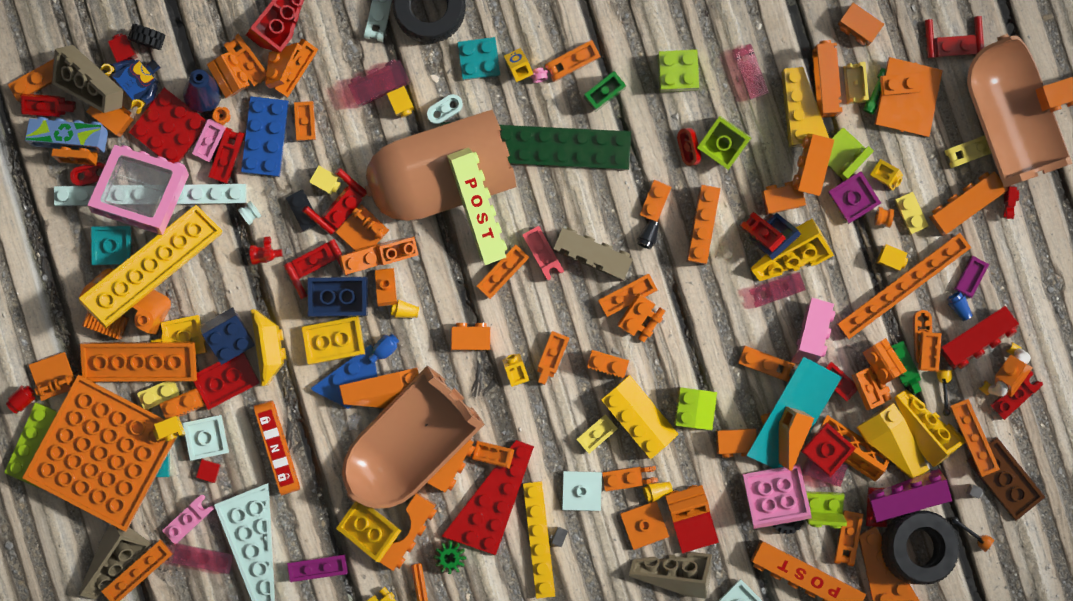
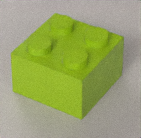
(678, 71)

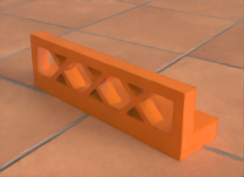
(862, 461)

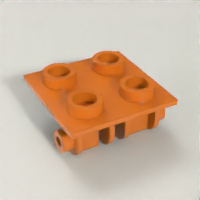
(362, 229)
(52, 376)

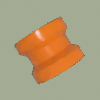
(884, 217)

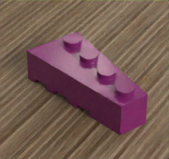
(910, 496)

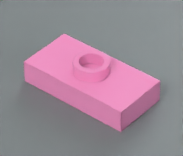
(209, 140)

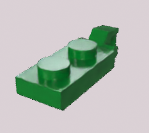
(911, 376)

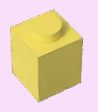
(325, 180)

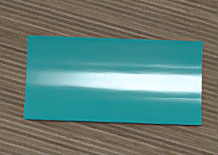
(806, 391)

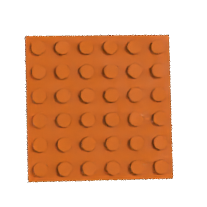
(100, 453)

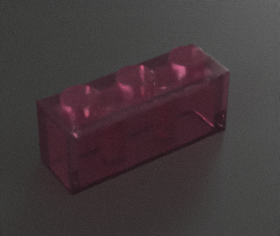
(378, 83)

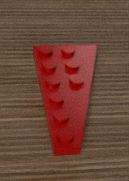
(489, 509)

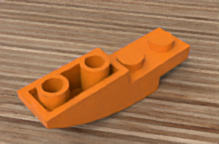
(378, 254)

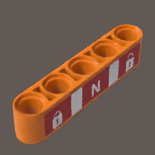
(276, 447)

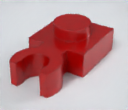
(1010, 199)

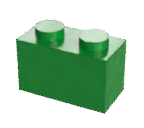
(604, 91)

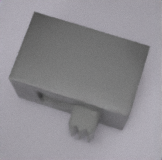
(974, 491)
(559, 537)

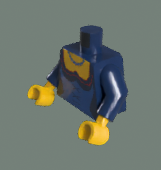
(135, 80)

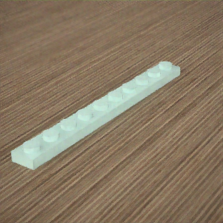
(190, 194)

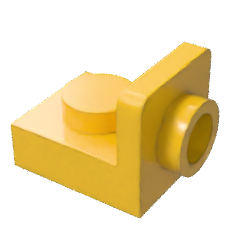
(887, 174)
(515, 369)

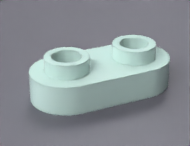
(444, 108)

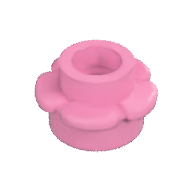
(539, 75)

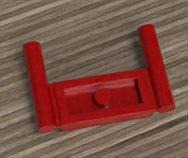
(954, 45)
(341, 207)
(312, 262)

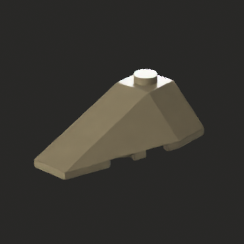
(680, 574)

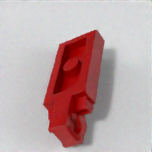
(45, 105)

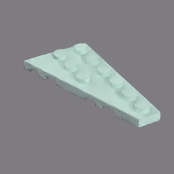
(248, 531)

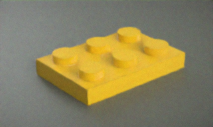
(333, 340)
(368, 530)

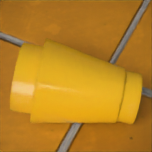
(404, 310)
(657, 490)

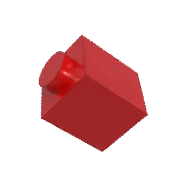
(122, 48)

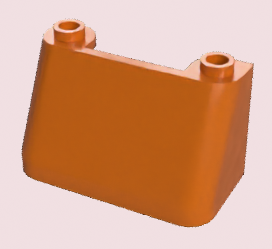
(151, 309)

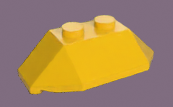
(268, 346)

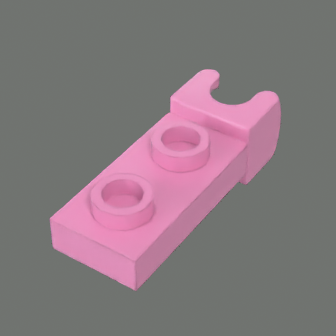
(187, 520)

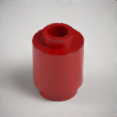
(20, 399)

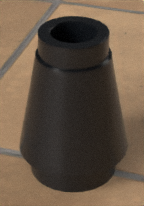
(648, 235)

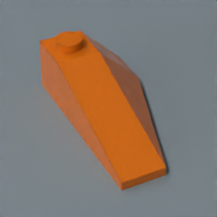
(377, 391)

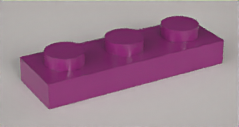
(317, 568)

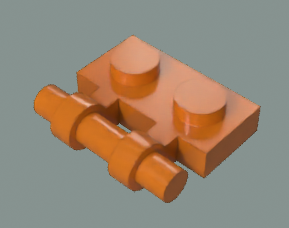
(636, 315)
(868, 388)

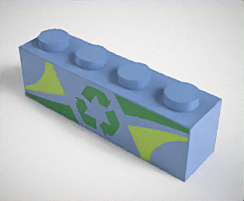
(61, 133)

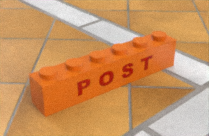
(803, 575)

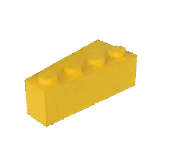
(800, 107)

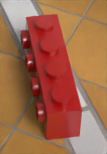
(979, 338)

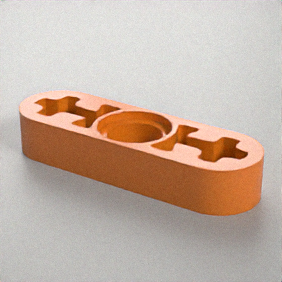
(916, 332)

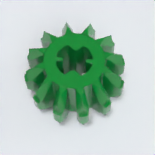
(452, 564)

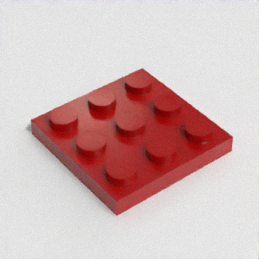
(169, 127)

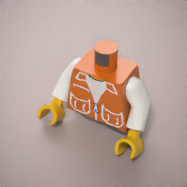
(1010, 374)

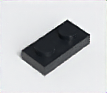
(297, 202)

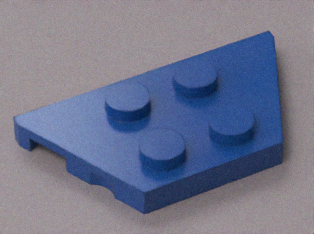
(354, 370)

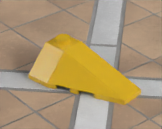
(806, 249)
(893, 439)

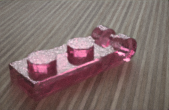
(750, 72)
(778, 289)

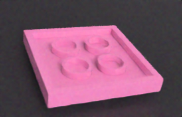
(776, 496)

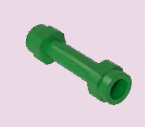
(870, 106)

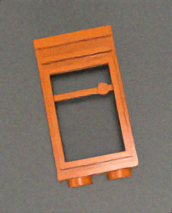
(827, 79)

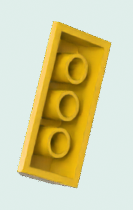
(639, 417)

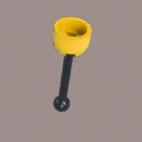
(945, 377)

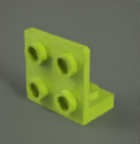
(847, 154)
(826, 509)

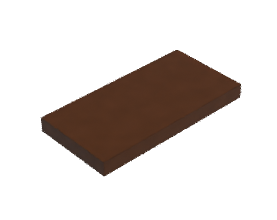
(1011, 483)

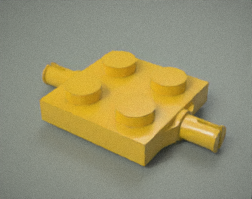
(184, 330)

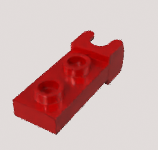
(1007, 405)

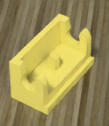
(856, 83)

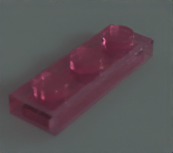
(203, 558)

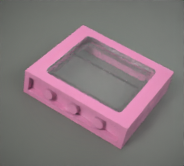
(138, 189)

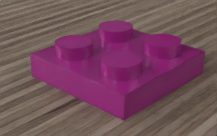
(854, 197)

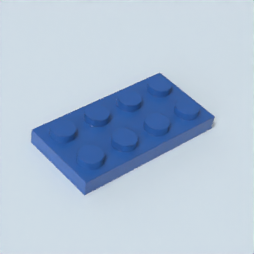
(265, 136)

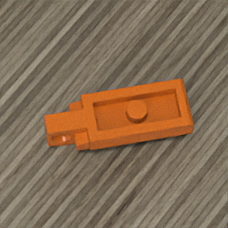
(552, 356)

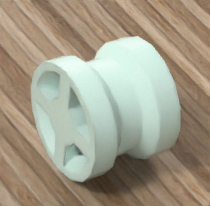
(249, 212)

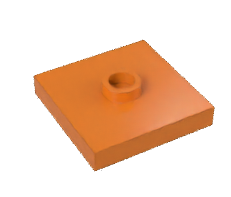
(644, 525)

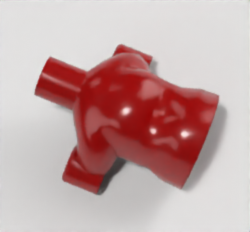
(265, 253)

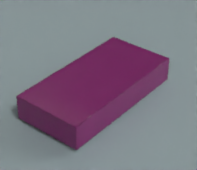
(971, 276)

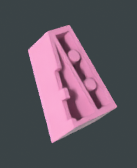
(814, 331)

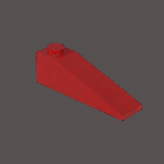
(276, 24)

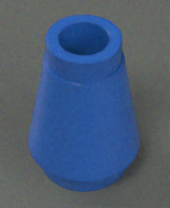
(960, 305)

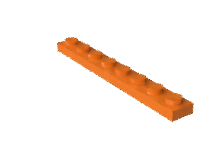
(904, 286)

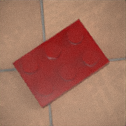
(225, 381)

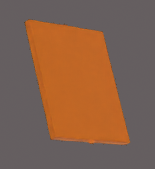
(910, 111)

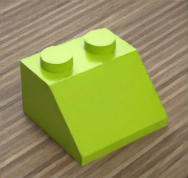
(724, 142)
(695, 408)

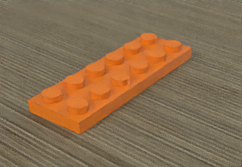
(138, 361)

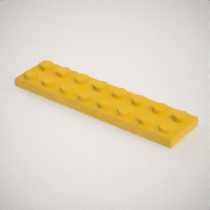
(150, 266)

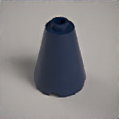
(201, 92)

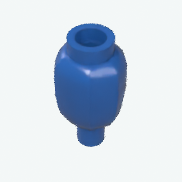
(383, 348)

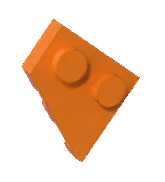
(280, 65)

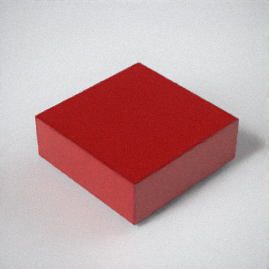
(208, 471)

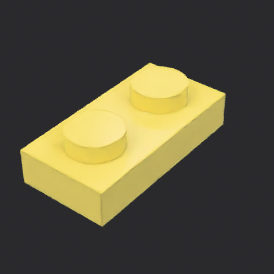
(911, 213)
(157, 394)
(597, 434)

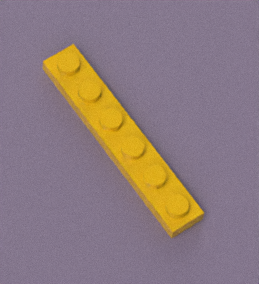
(539, 539)

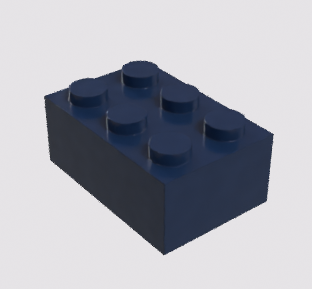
(337, 296)

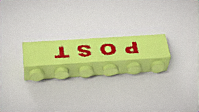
(477, 206)

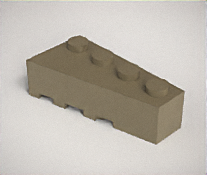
(84, 80)
(593, 254)

